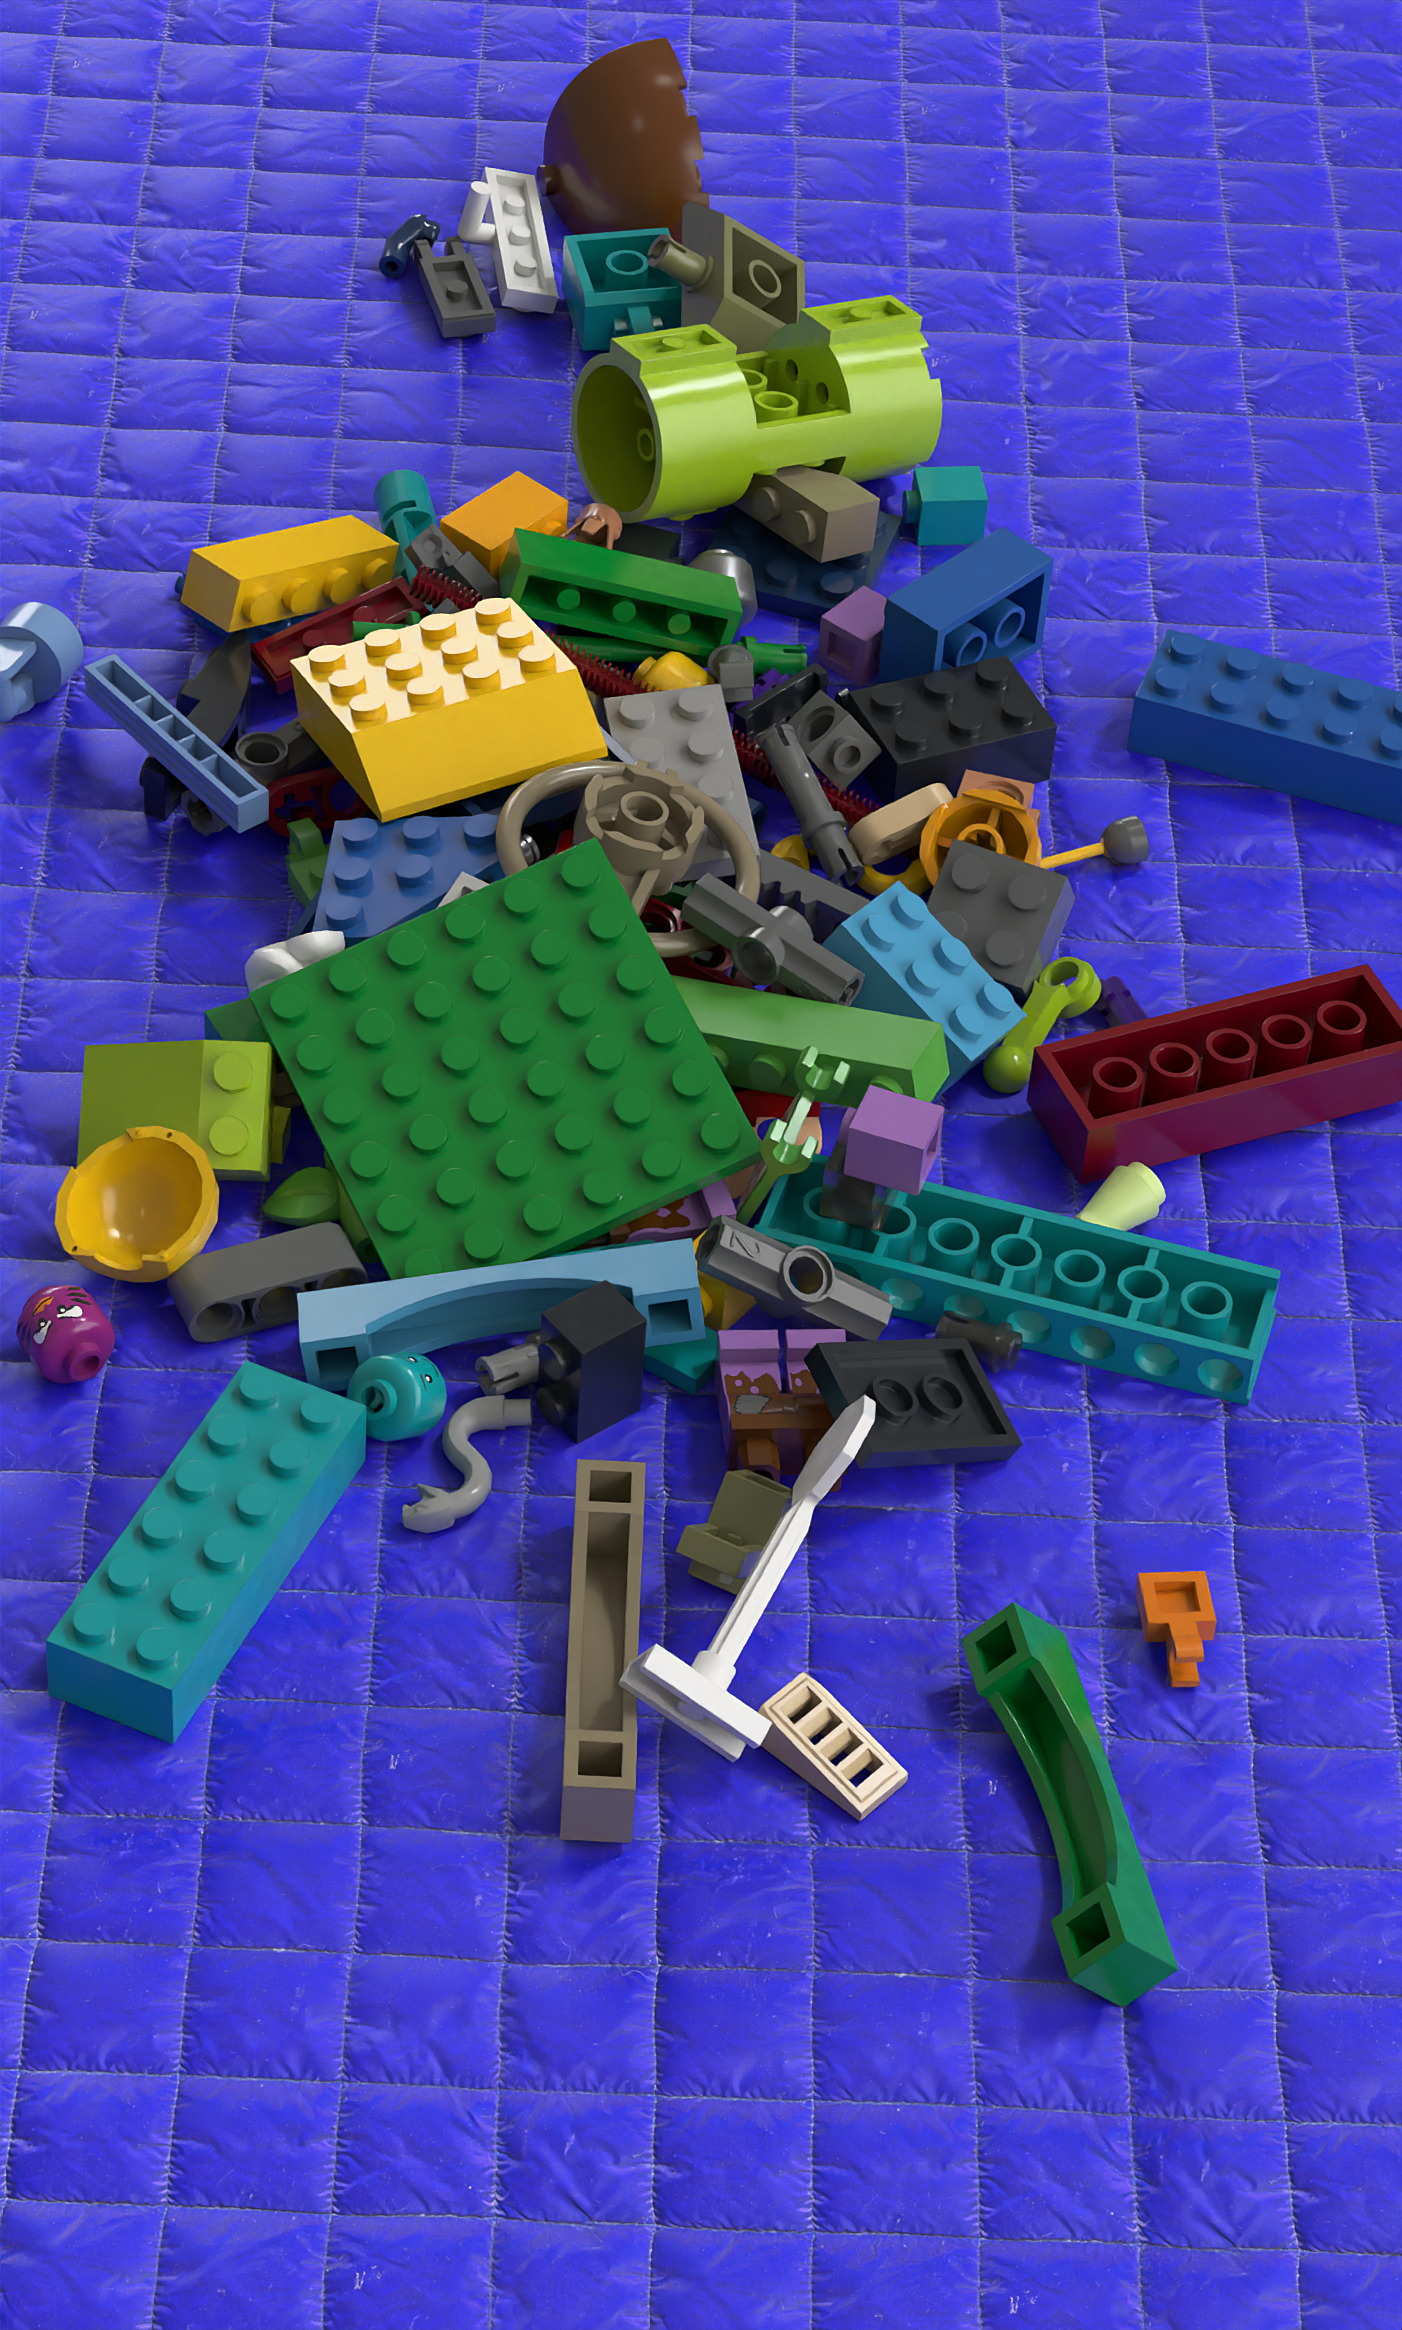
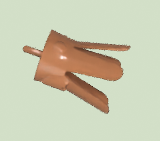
(596, 526)

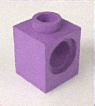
(853, 636)

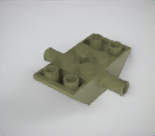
(731, 277)

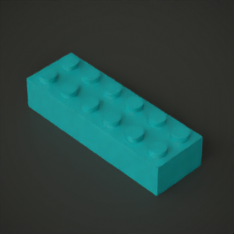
(206, 1552)

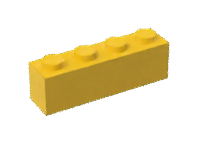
(287, 572)

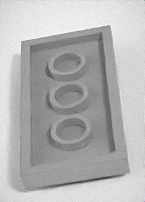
(692, 736)

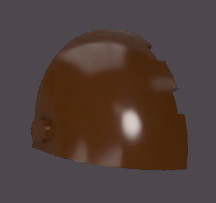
(623, 145)

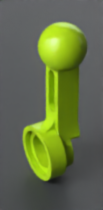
(1009, 1065)

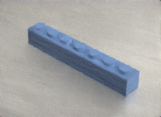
(177, 743)

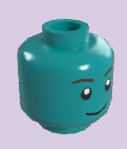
(401, 1395)

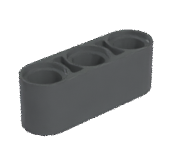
(259, 1280)

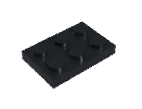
(927, 1396)

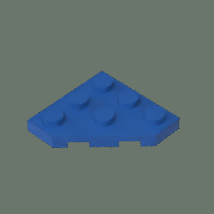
(399, 870)

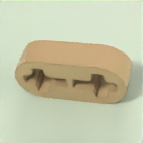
(896, 825)

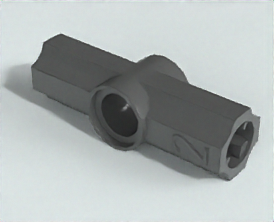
(266, 759)
(770, 943)
(763, 1269)

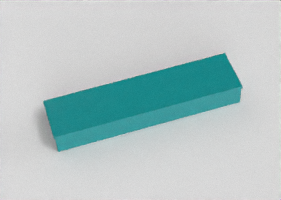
(1056, 1278)

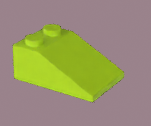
(202, 1088)

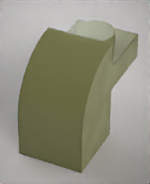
(736, 1529)

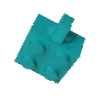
(615, 289)

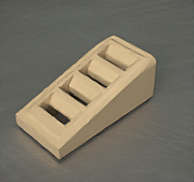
(807, 1709)

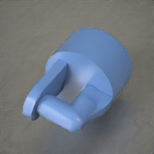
(36, 656)

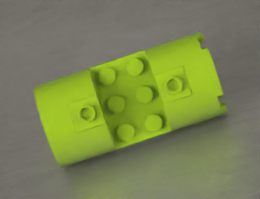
(685, 422)

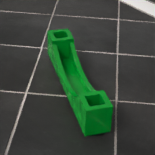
(1109, 1913)

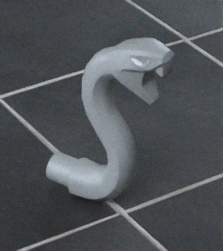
(439, 1508)

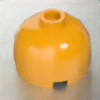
(984, 820)

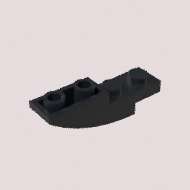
(217, 705)

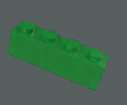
(620, 593)

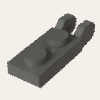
(454, 289)

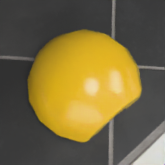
(138, 1205)

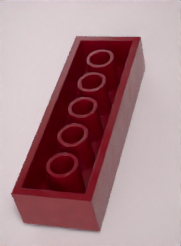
(1219, 1073)

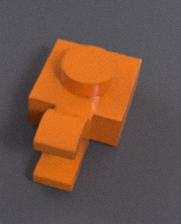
(1181, 1612)

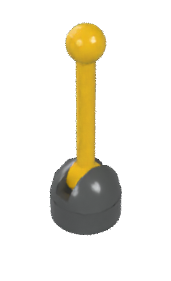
(1118, 843)

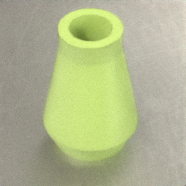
(1125, 1198)

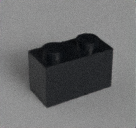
(590, 1362)

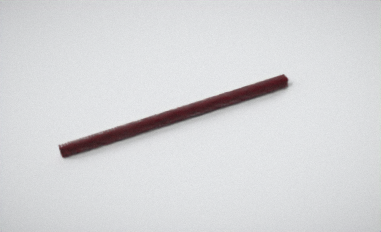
(610, 684)

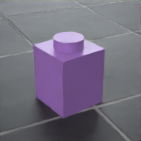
(891, 1139)

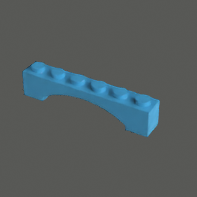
(437, 1310)

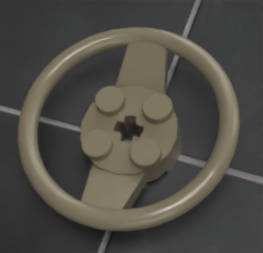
(645, 827)

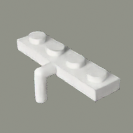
(515, 236)

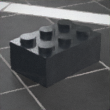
(952, 722)

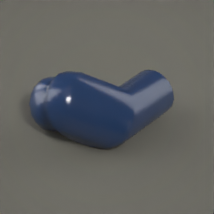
(401, 242)

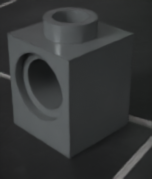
(833, 740)

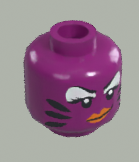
(65, 1331)

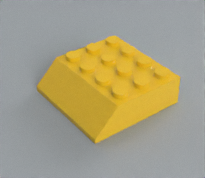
(446, 708)

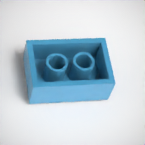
(926, 975)

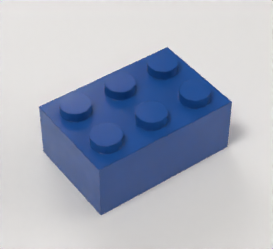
(968, 609)

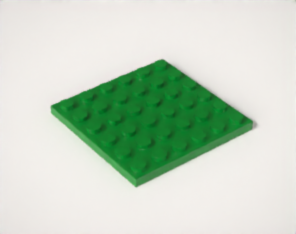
(506, 1073)

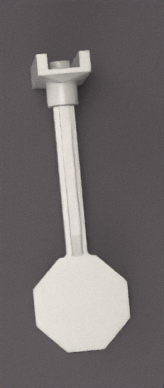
(698, 1694)

